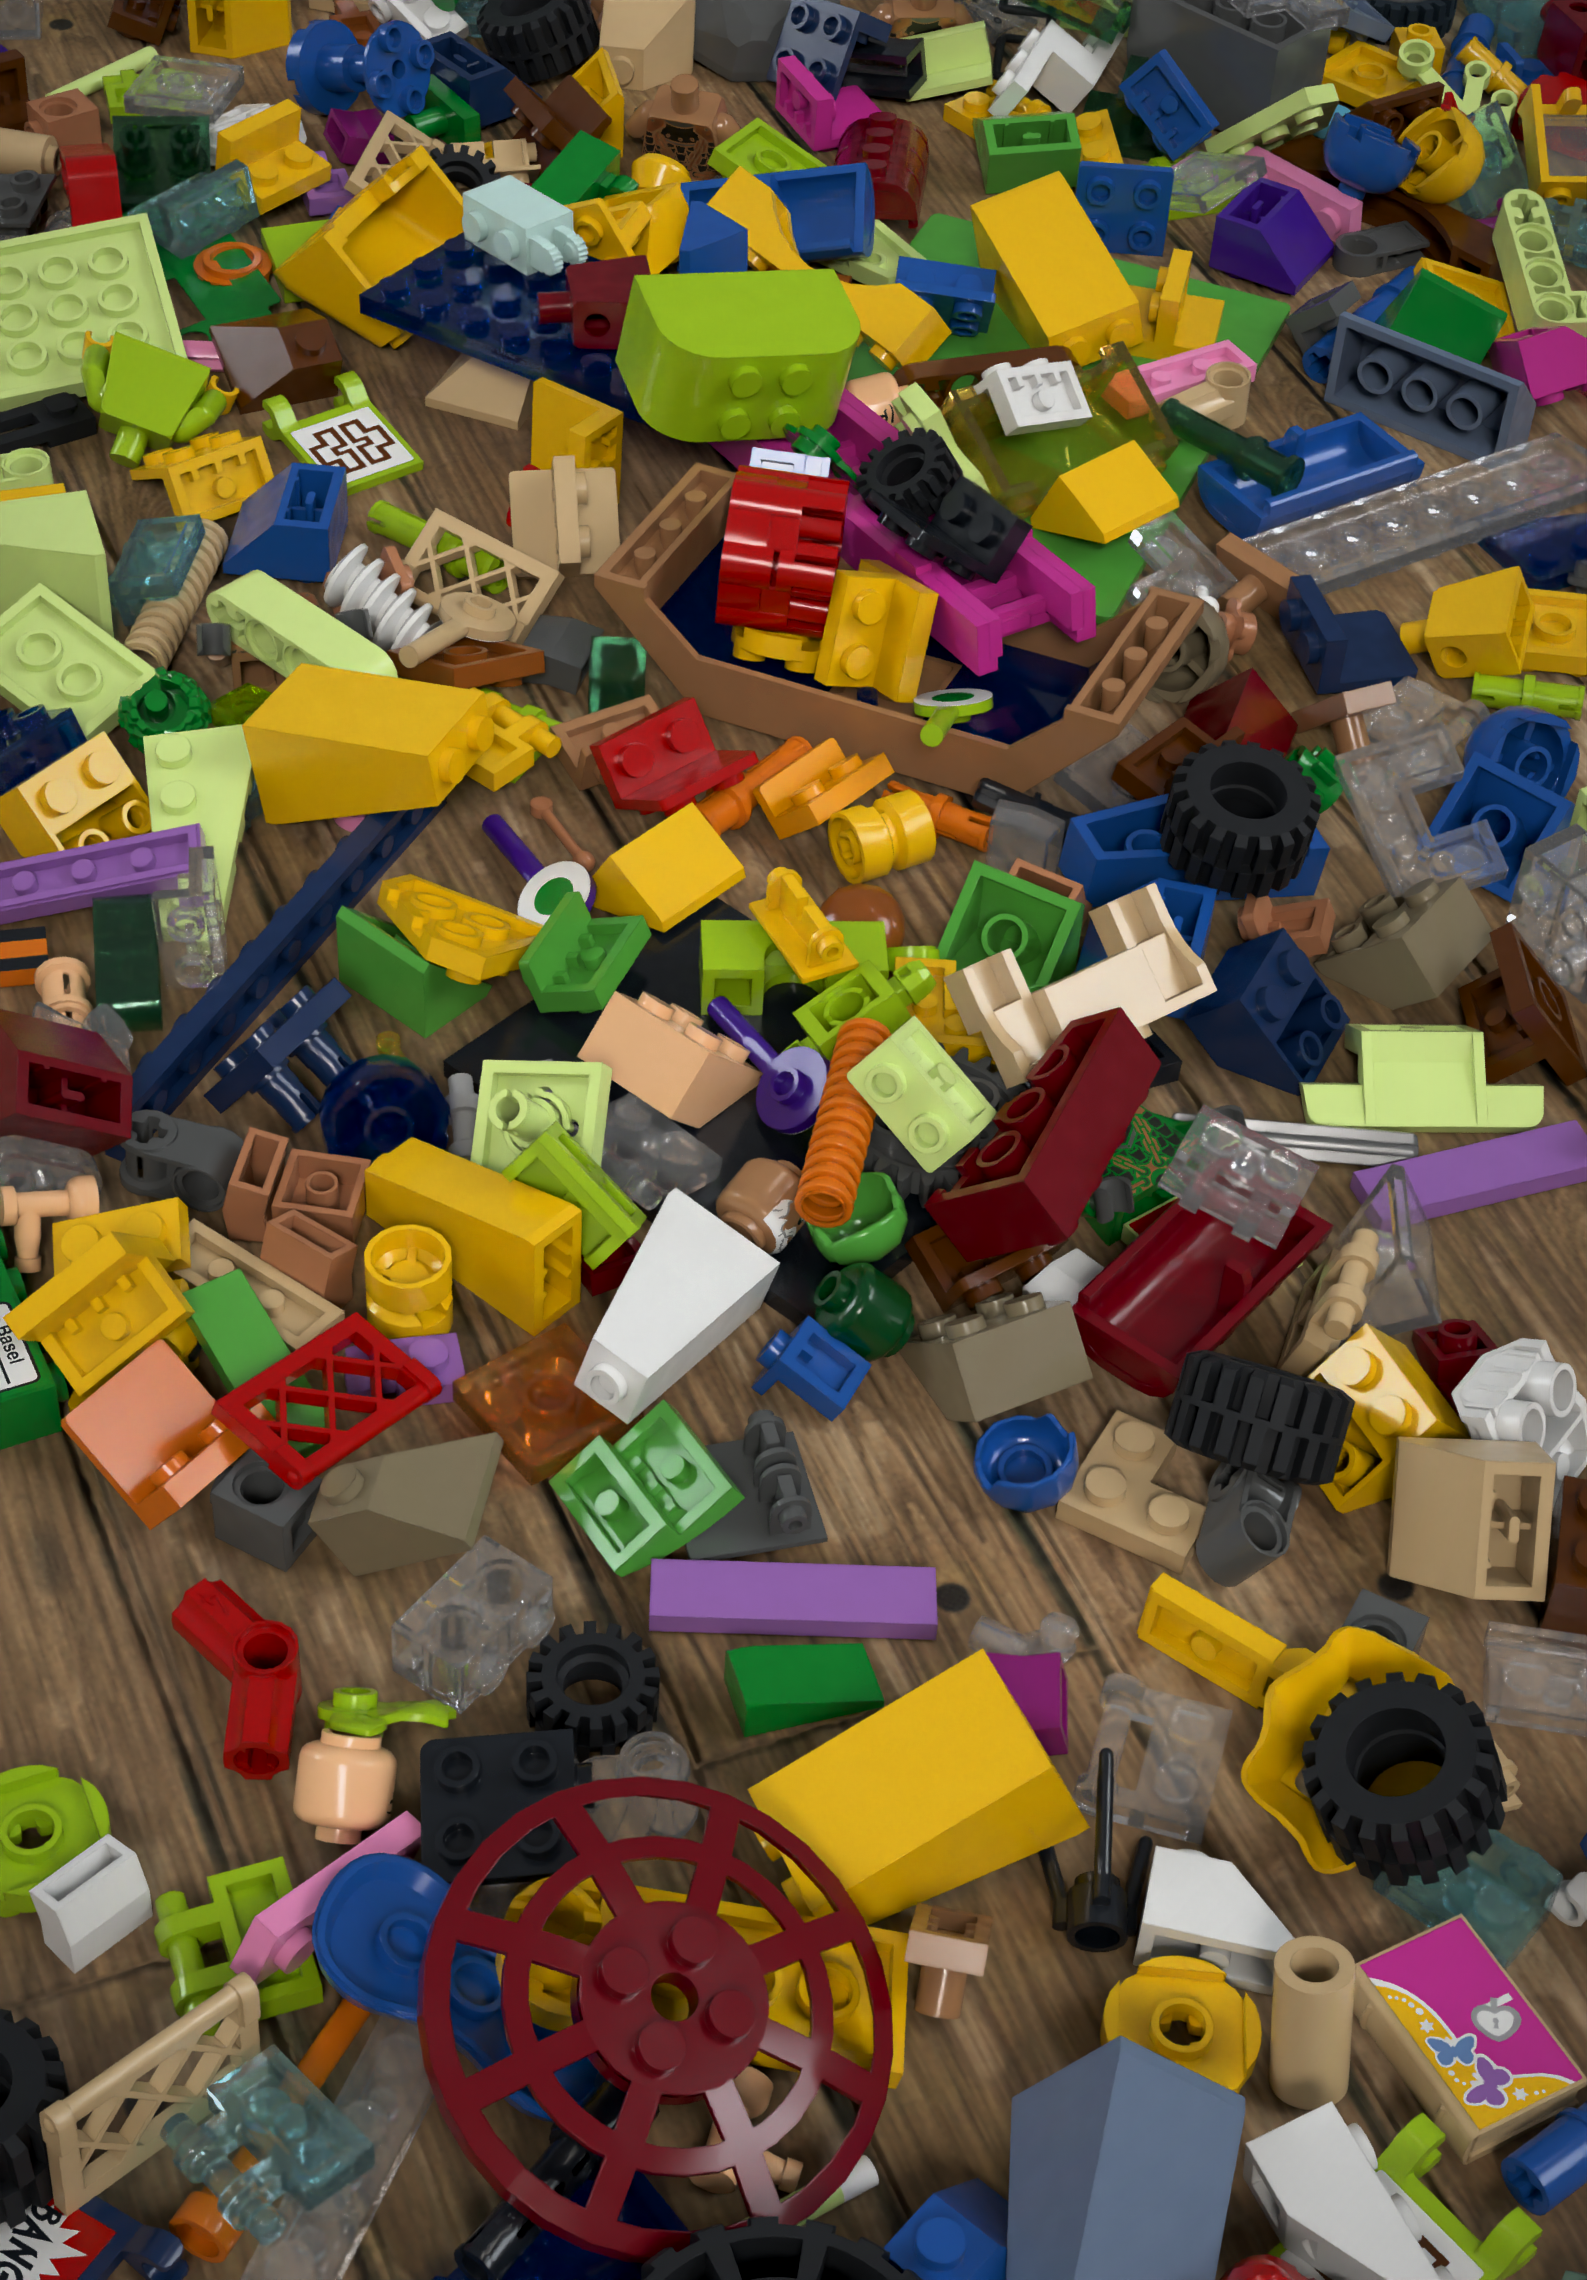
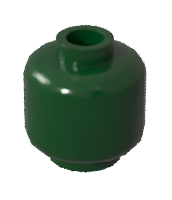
(865, 1310)

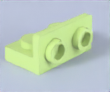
(921, 1095)

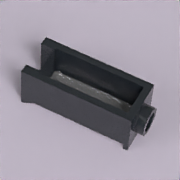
(888, 68)

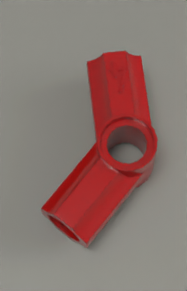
(264, 1672)

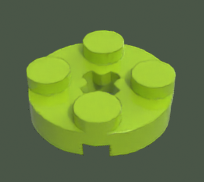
(55, 1806)

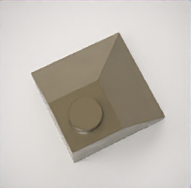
(406, 1504)

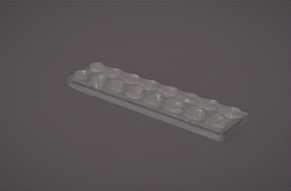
(1431, 514)

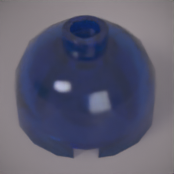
(380, 1106)

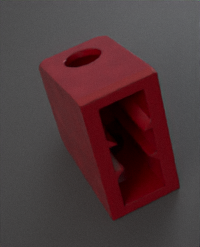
(1564, 37)
(593, 300)

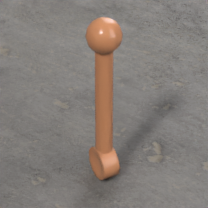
(542, 808)

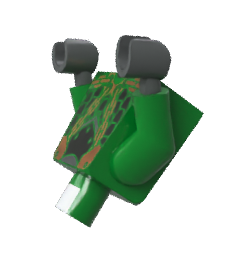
(1136, 1169)

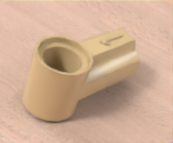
(1221, 396)

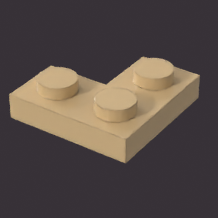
(1120, 1500)

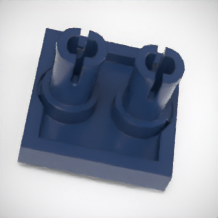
(262, 1062)

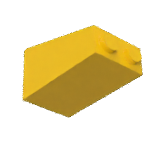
(1054, 270)
(361, 743)
(921, 1796)

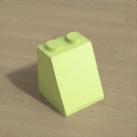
(58, 545)

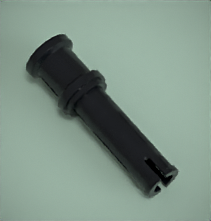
(563, 2167)

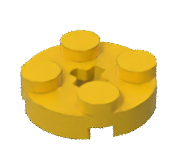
(755, 645)
(1193, 1993)

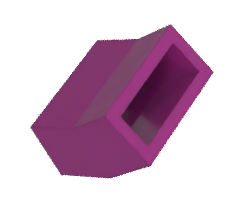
(350, 133)
(1041, 1692)

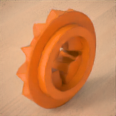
(211, 271)

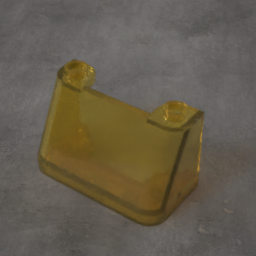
(1026, 465)

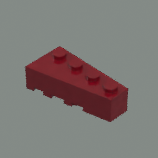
(1050, 1141)

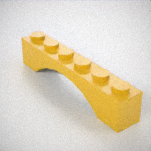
(891, 317)

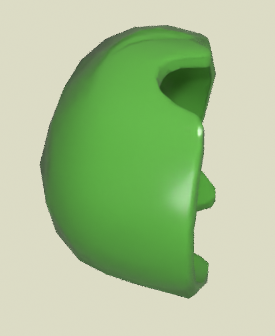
(873, 1228)

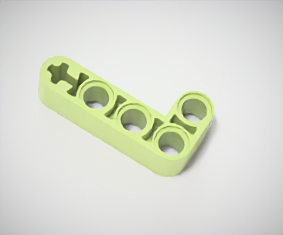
(1534, 266)
(290, 630)

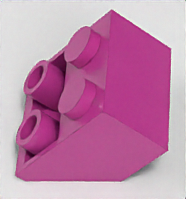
(1543, 359)

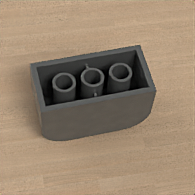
(1227, 58)

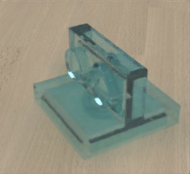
(1502, 164)

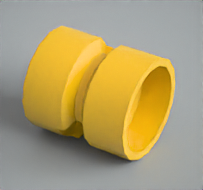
(883, 837)
(409, 1282)

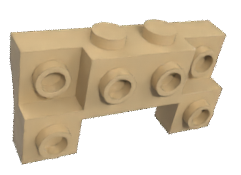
(1145, 974)

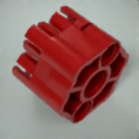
(781, 551)

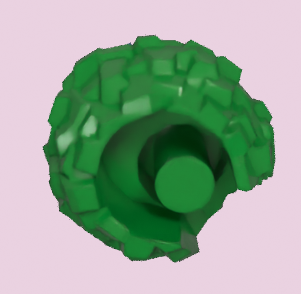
(164, 705)

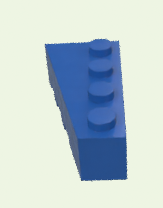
(1122, 850)

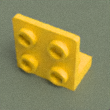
(574, 425)
(210, 473)

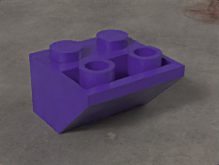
(1270, 238)

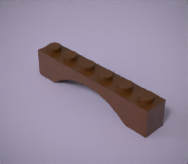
(1452, 234)

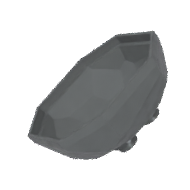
(739, 36)

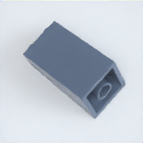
(1121, 2170)

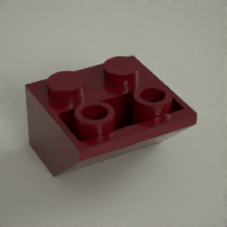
(62, 1085)

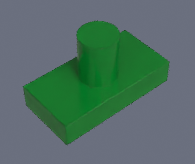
(446, 115)

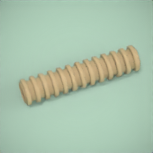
(165, 622)

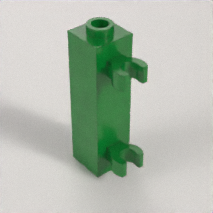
(584, 172)

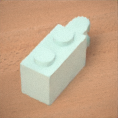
(521, 227)

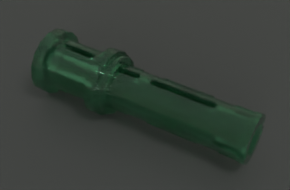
(1249, 456)

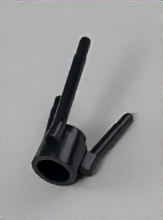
(1097, 1909)

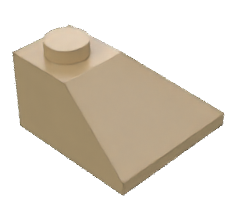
(648, 40)
(483, 393)

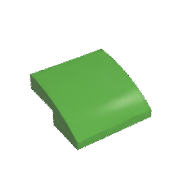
(646, 1490)

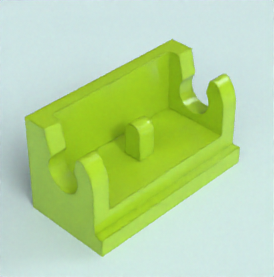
(566, 1171)

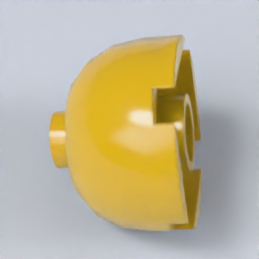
(1448, 158)

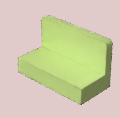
(955, 60)

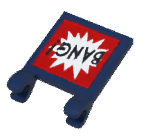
(87, 2245)

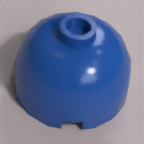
(1366, 156)
(1528, 744)

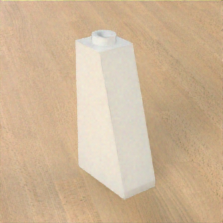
(673, 1307)

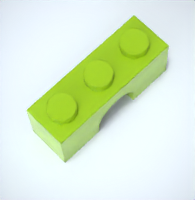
(744, 962)

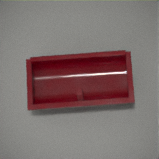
(897, 161)
(1183, 1292)

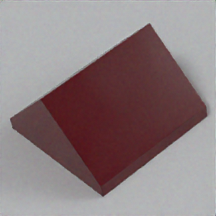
(1250, 706)

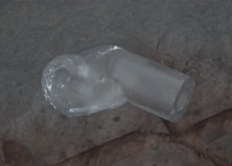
(1055, 1635)

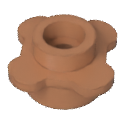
(1240, 627)

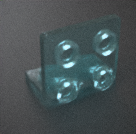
(201, 209)

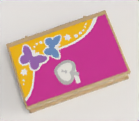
(1464, 2039)

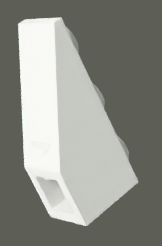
(1330, 2204)

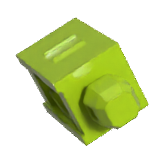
(862, 995)

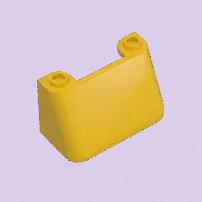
(373, 237)

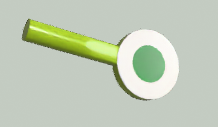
(949, 708)

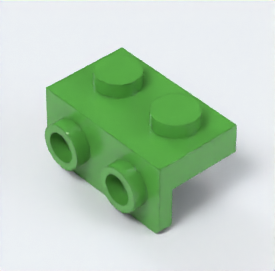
(580, 958)

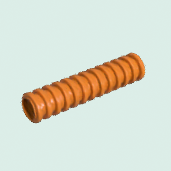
(840, 1132)

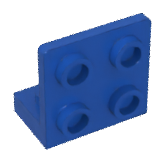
(1168, 106)
(1127, 204)
(956, 291)

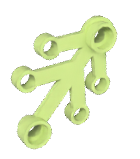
(1416, 64)

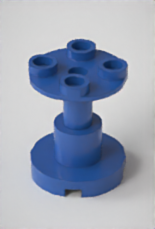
(334, 68)

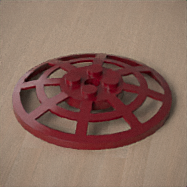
(627, 2035)

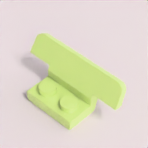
(1422, 1083)

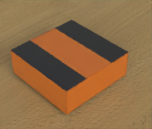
(21, 955)

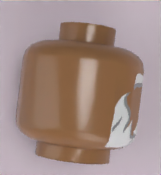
(762, 1203)

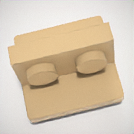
(565, 516)

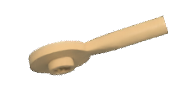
(462, 616)

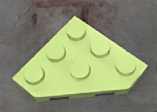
(1285, 120)

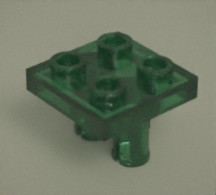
(158, 154)

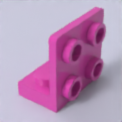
(813, 110)

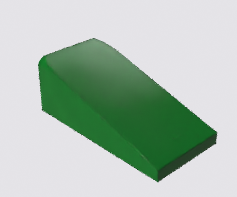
(798, 1684)

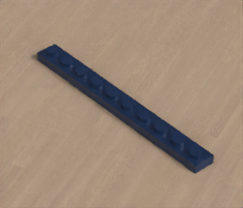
(271, 960)

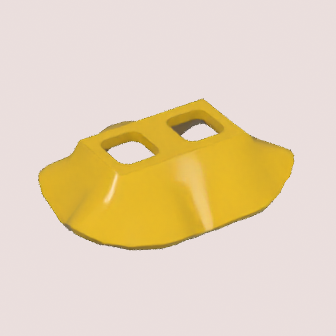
(1290, 1710)

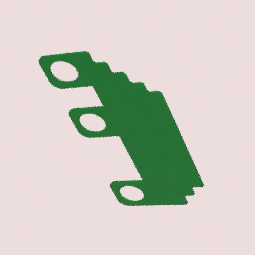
(242, 300)

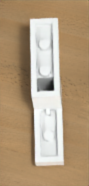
(1054, 67)

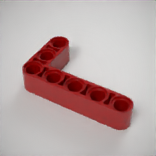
(90, 182)

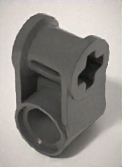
(181, 1162)
(1245, 1523)

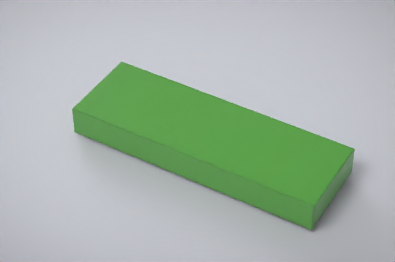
(244, 1343)

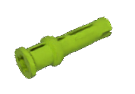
(405, 529)

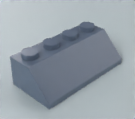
(1426, 391)

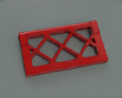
(271, 1438)

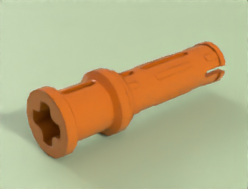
(734, 805)

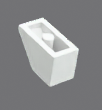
(1211, 1914)

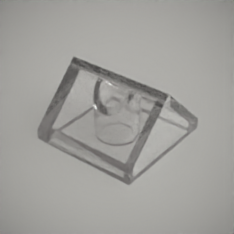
(1405, 1283)

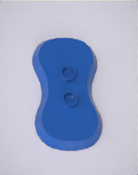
(371, 1947)

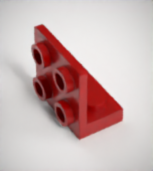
(666, 761)

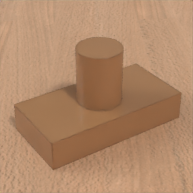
(1261, 578)
(1345, 714)
(948, 1948)

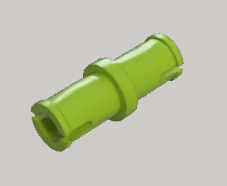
(1555, 698)

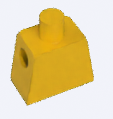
(1475, 626)

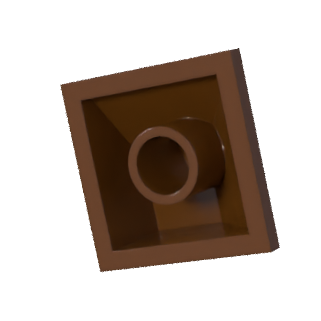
(278, 355)

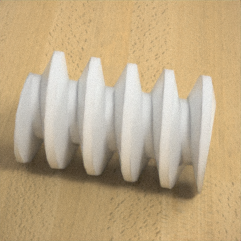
(391, 616)

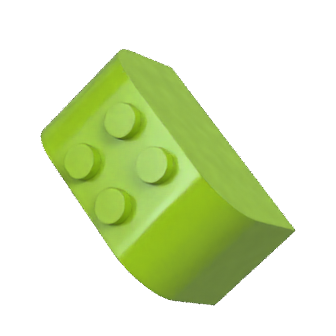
(737, 352)

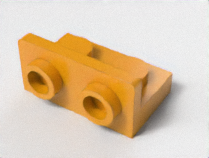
(817, 786)

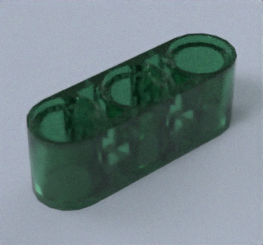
(128, 960)

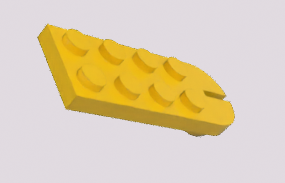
(585, 1913)

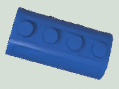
(828, 208)
(1341, 466)

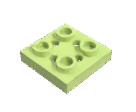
(515, 1114)

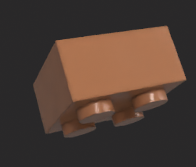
(324, 1189)

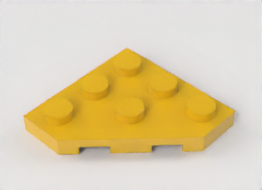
(456, 930)

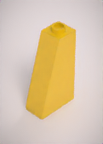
(504, 1236)

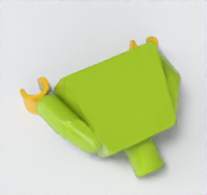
(148, 395)

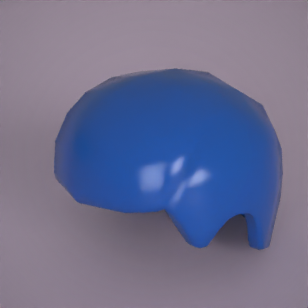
(1026, 1462)

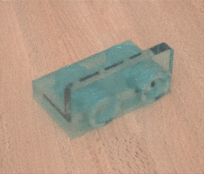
(154, 562)
(1500, 1895)

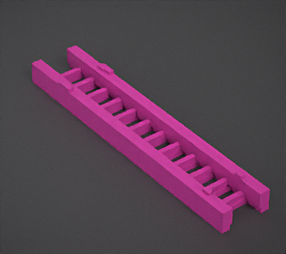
(963, 608)

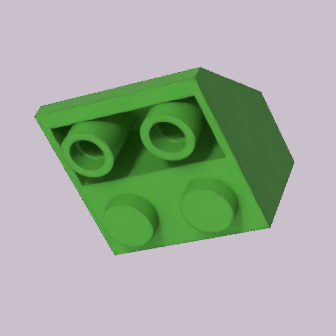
(1026, 148)

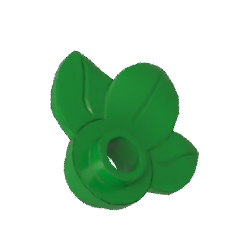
(821, 444)

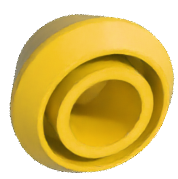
(658, 170)

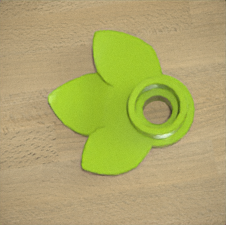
(361, 1714)

